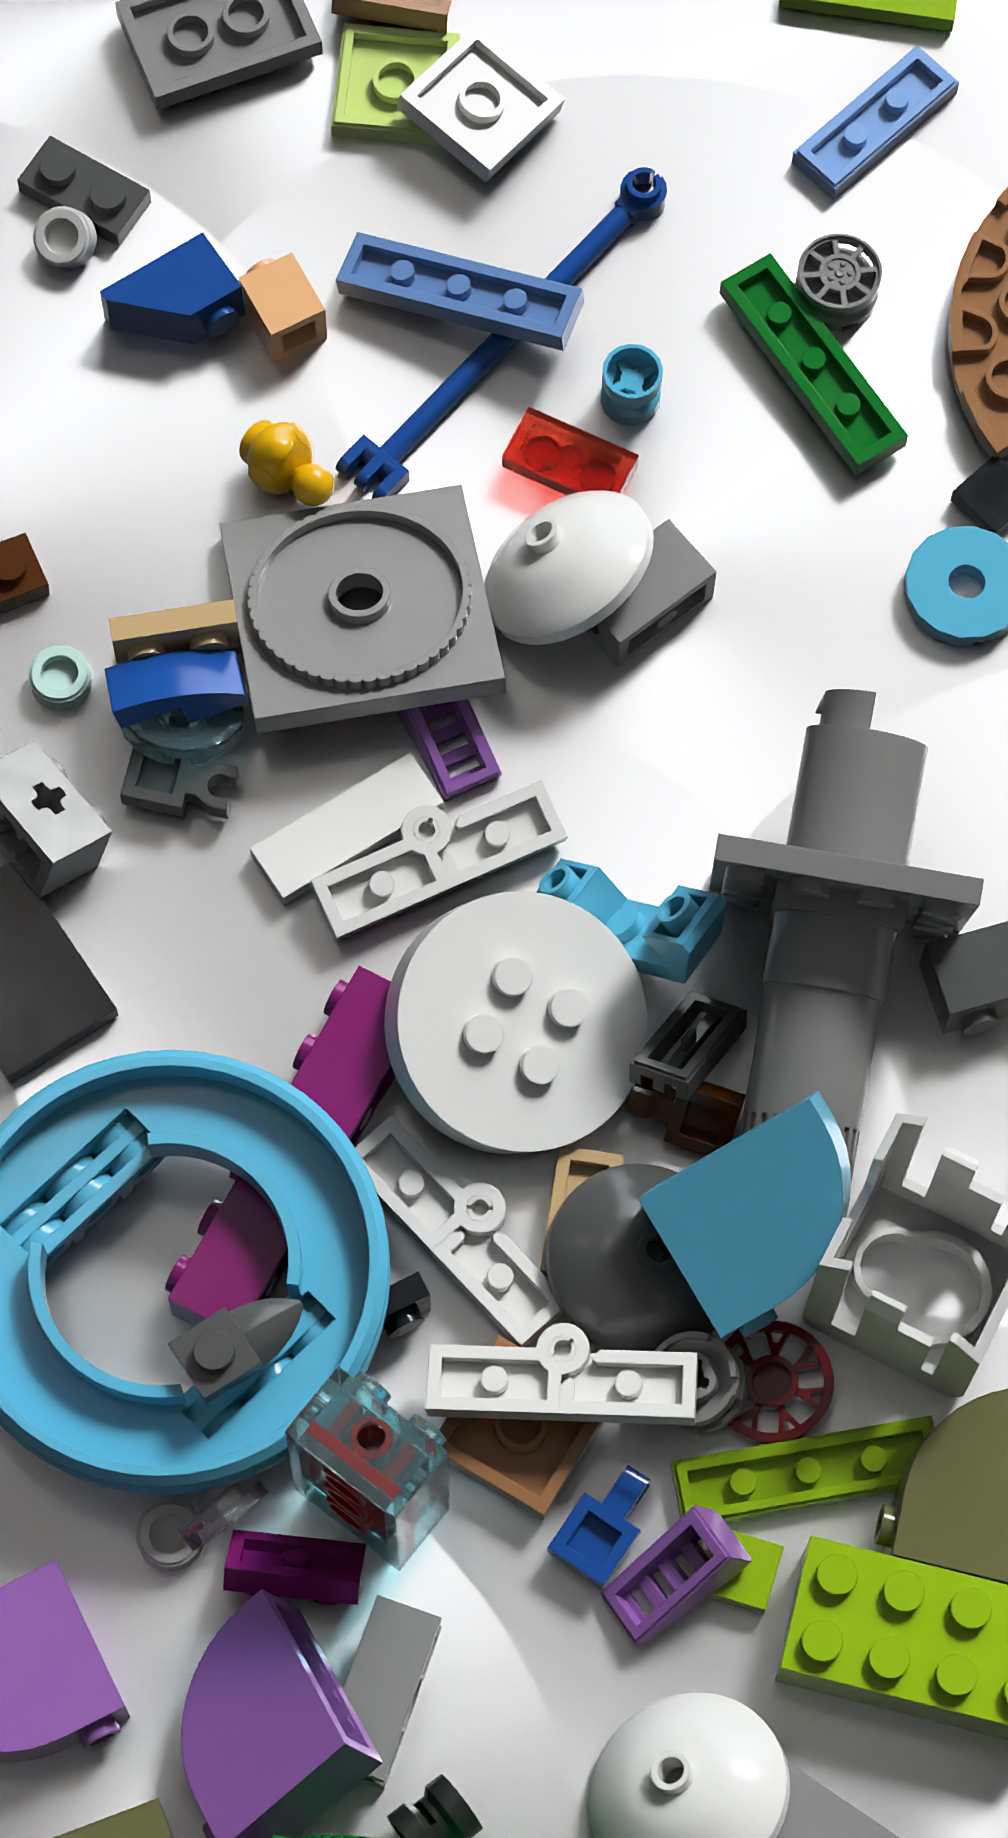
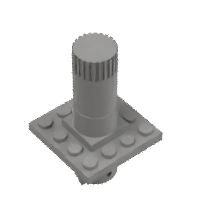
(837, 910)

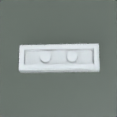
(343, 828)

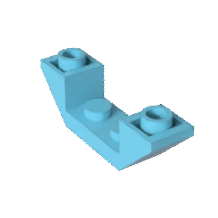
(660, 939)

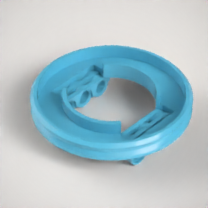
(64, 1169)

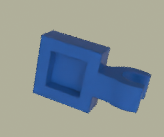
(597, 1533)

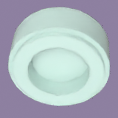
(60, 678)

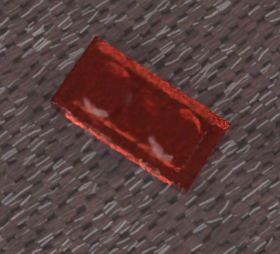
(567, 456)

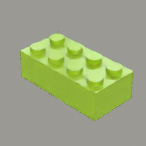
(899, 1637)

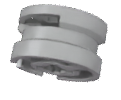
(839, 280)
(720, 1379)

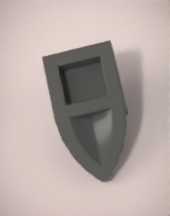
(235, 1344)

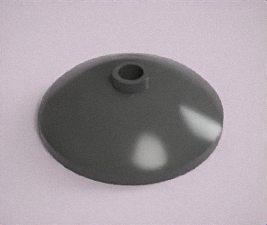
(603, 1269)

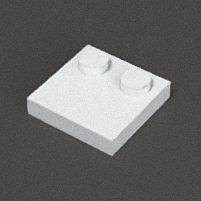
(480, 103)

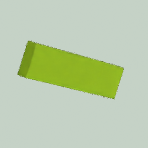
(799, 1471)

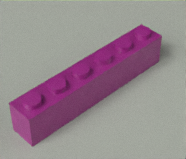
(242, 1239)

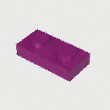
(295, 1567)

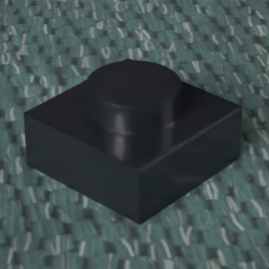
(406, 1306)

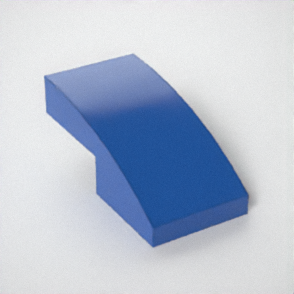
(190, 680)

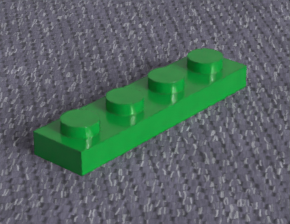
(813, 364)

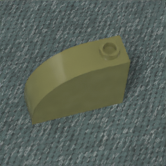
(955, 1495)

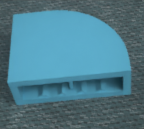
(756, 1214)

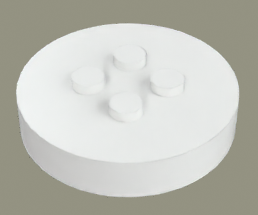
(515, 1023)

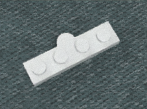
(437, 858)
(460, 1232)
(562, 1382)

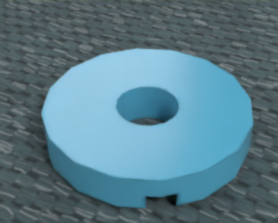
(942, 612)

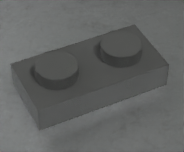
(72, 179)

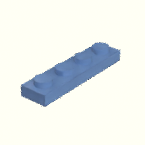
(460, 291)

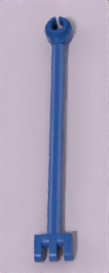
(384, 460)

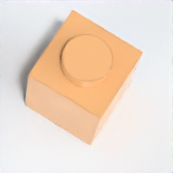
(282, 307)

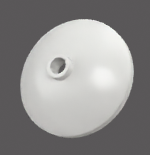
(568, 566)
(730, 1781)

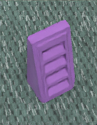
(436, 764)
(709, 1575)

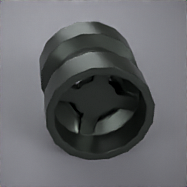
(439, 1806)

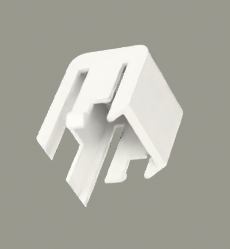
(947, 1216)

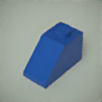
(177, 296)

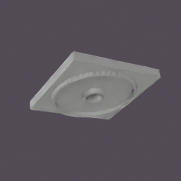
(329, 663)

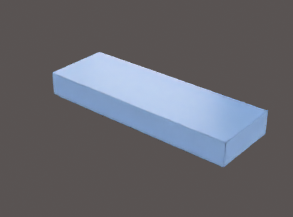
(875, 122)

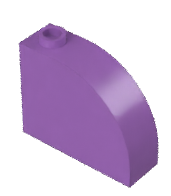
(51, 1672)
(269, 1727)

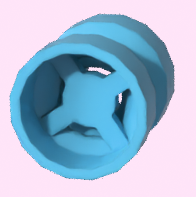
(638, 372)

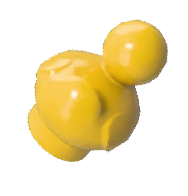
(282, 462)

